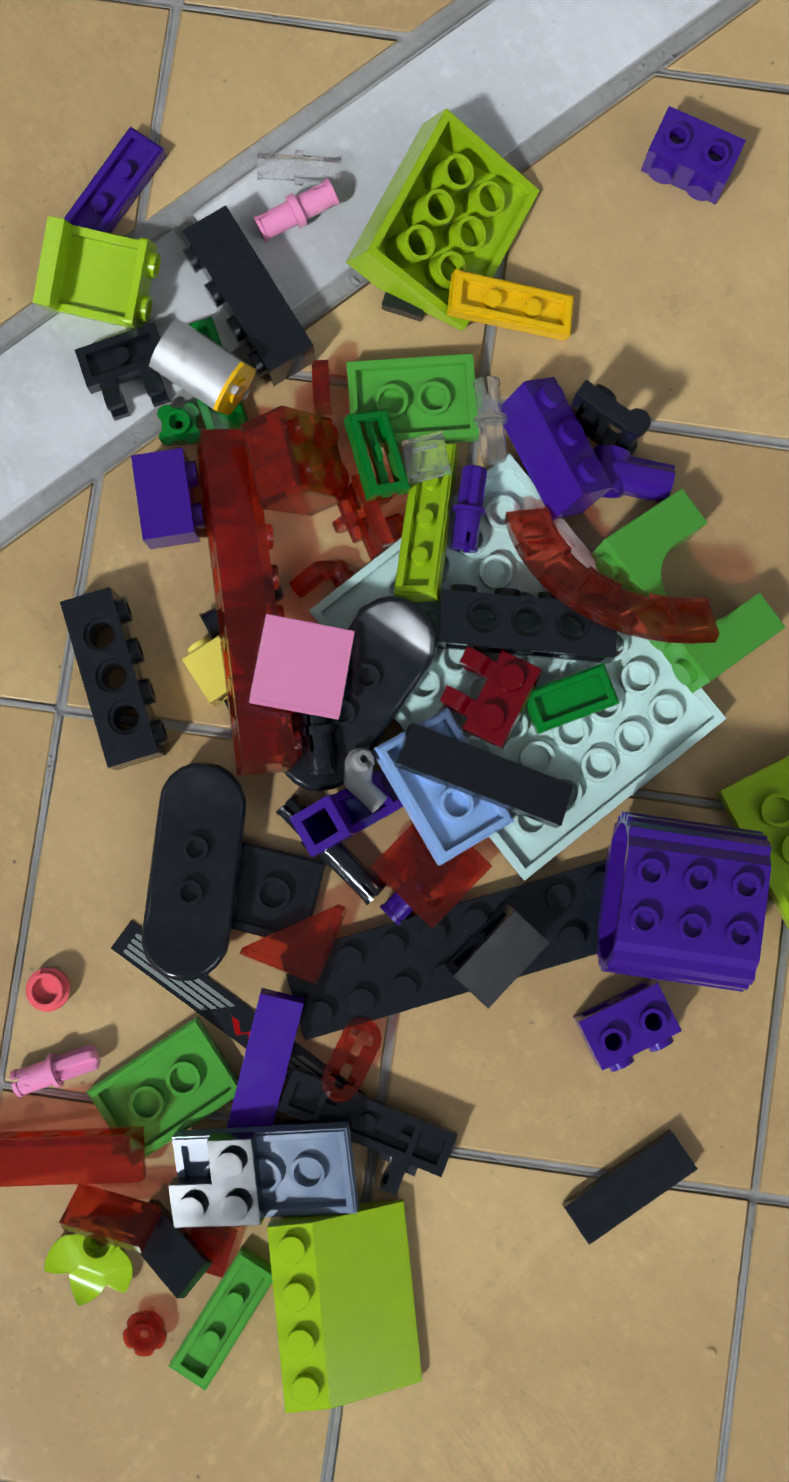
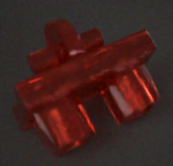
(366, 521)

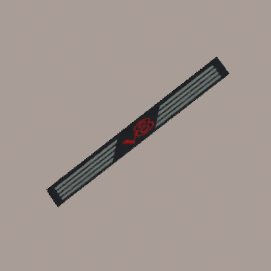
(212, 1003)

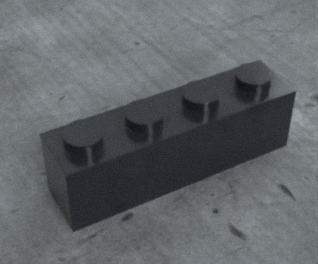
(248, 295)

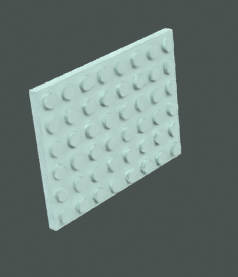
(600, 754)

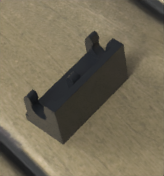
(496, 954)

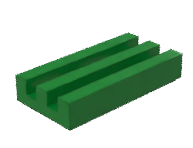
(362, 460)

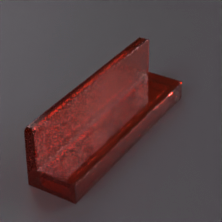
(72, 1156)

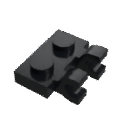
(119, 361)

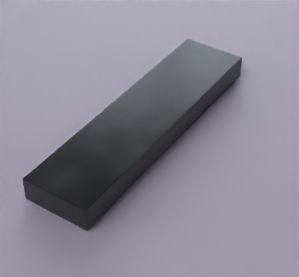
(484, 775)

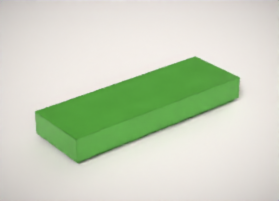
(223, 1318)

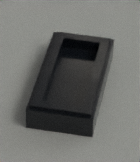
(174, 1255)

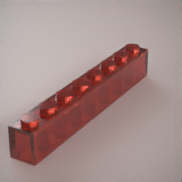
(243, 596)

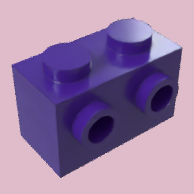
(692, 155)
(167, 499)
(628, 1025)

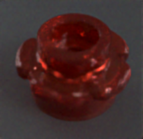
(148, 1321)

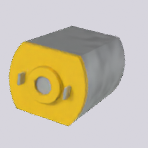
(202, 367)

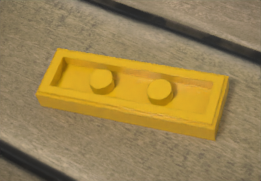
(510, 305)

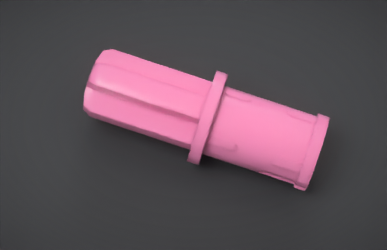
(55, 1070)

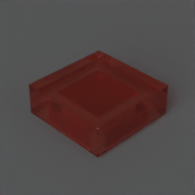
(321, 387)

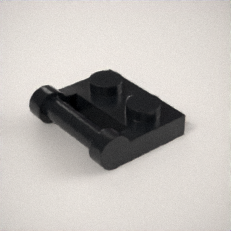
(598, 410)

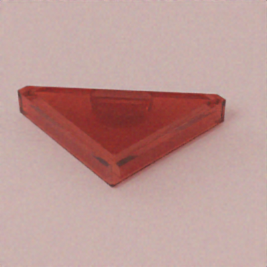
(300, 948)

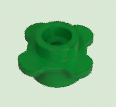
(179, 436)

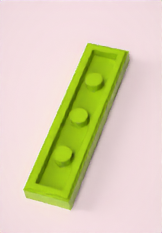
(426, 536)

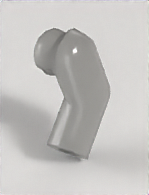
(359, 778)

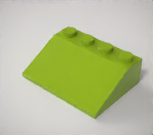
(442, 212)
(344, 1305)

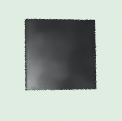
(274, 889)

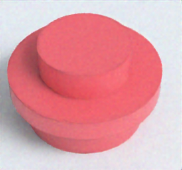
(48, 989)

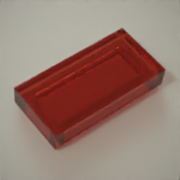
(110, 1217)

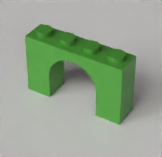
(636, 559)

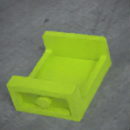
(96, 274)

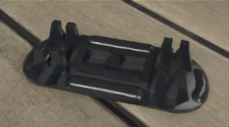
(387, 660)
(194, 871)

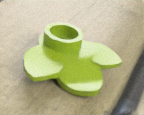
(89, 1266)

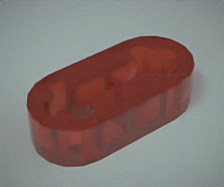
(342, 1055)

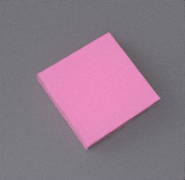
(302, 667)

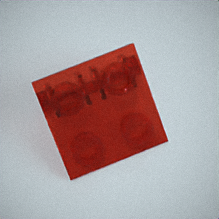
(422, 883)

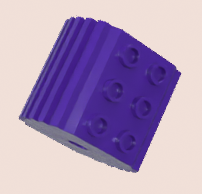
(684, 901)

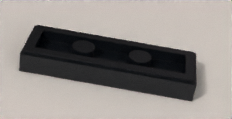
(629, 1186)

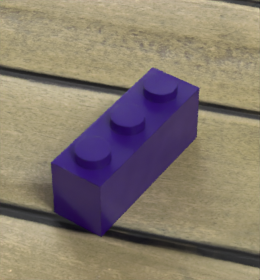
(554, 448)

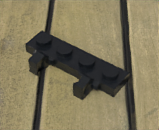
(399, 1136)

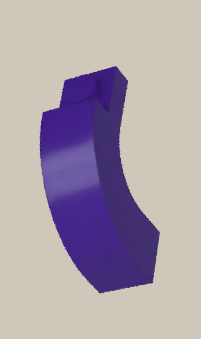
(341, 816)

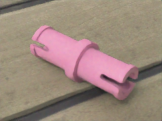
(296, 210)

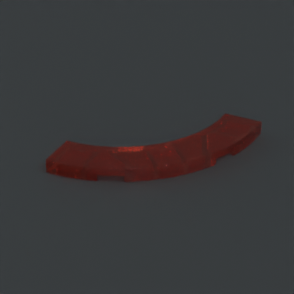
(599, 596)

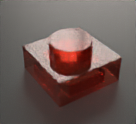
(217, 1244)

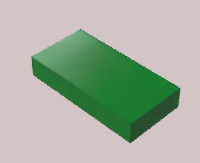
(571, 698)

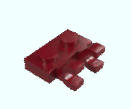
(501, 698)

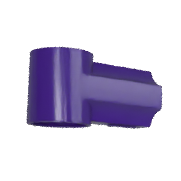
(635, 475)

